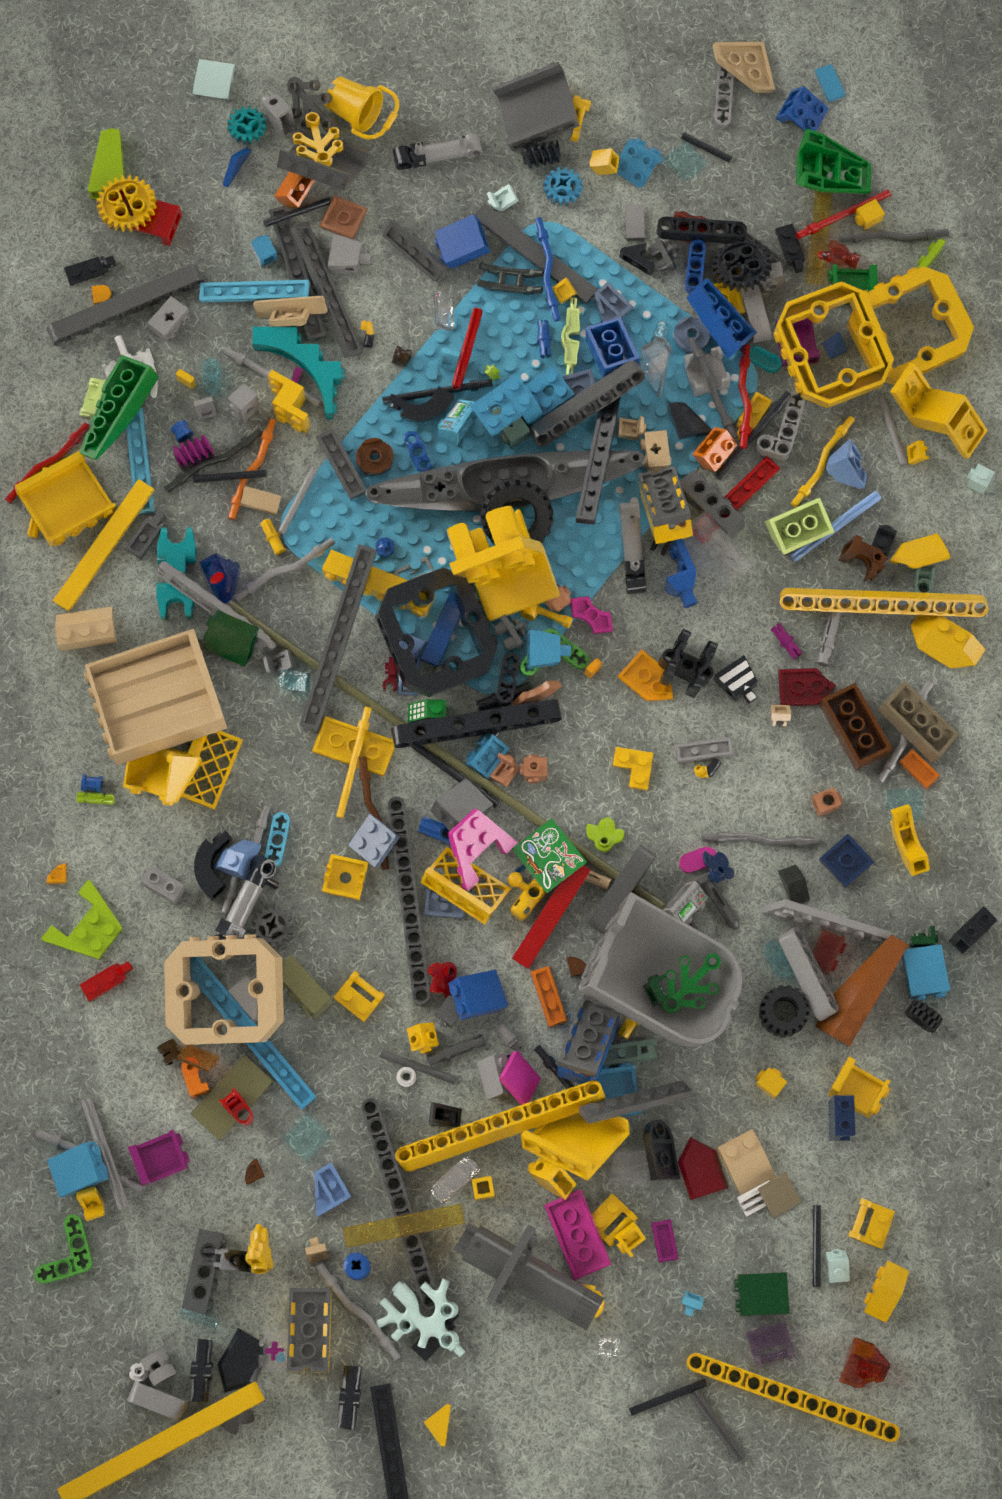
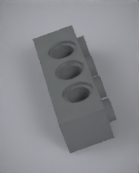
(700, 501)
(191, 1302)

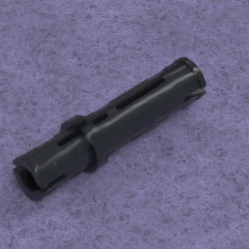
(491, 700)

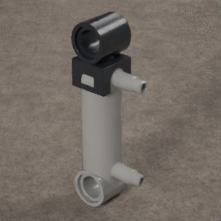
(419, 154)
(632, 548)

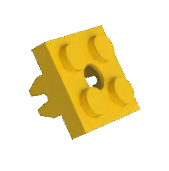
(339, 865)

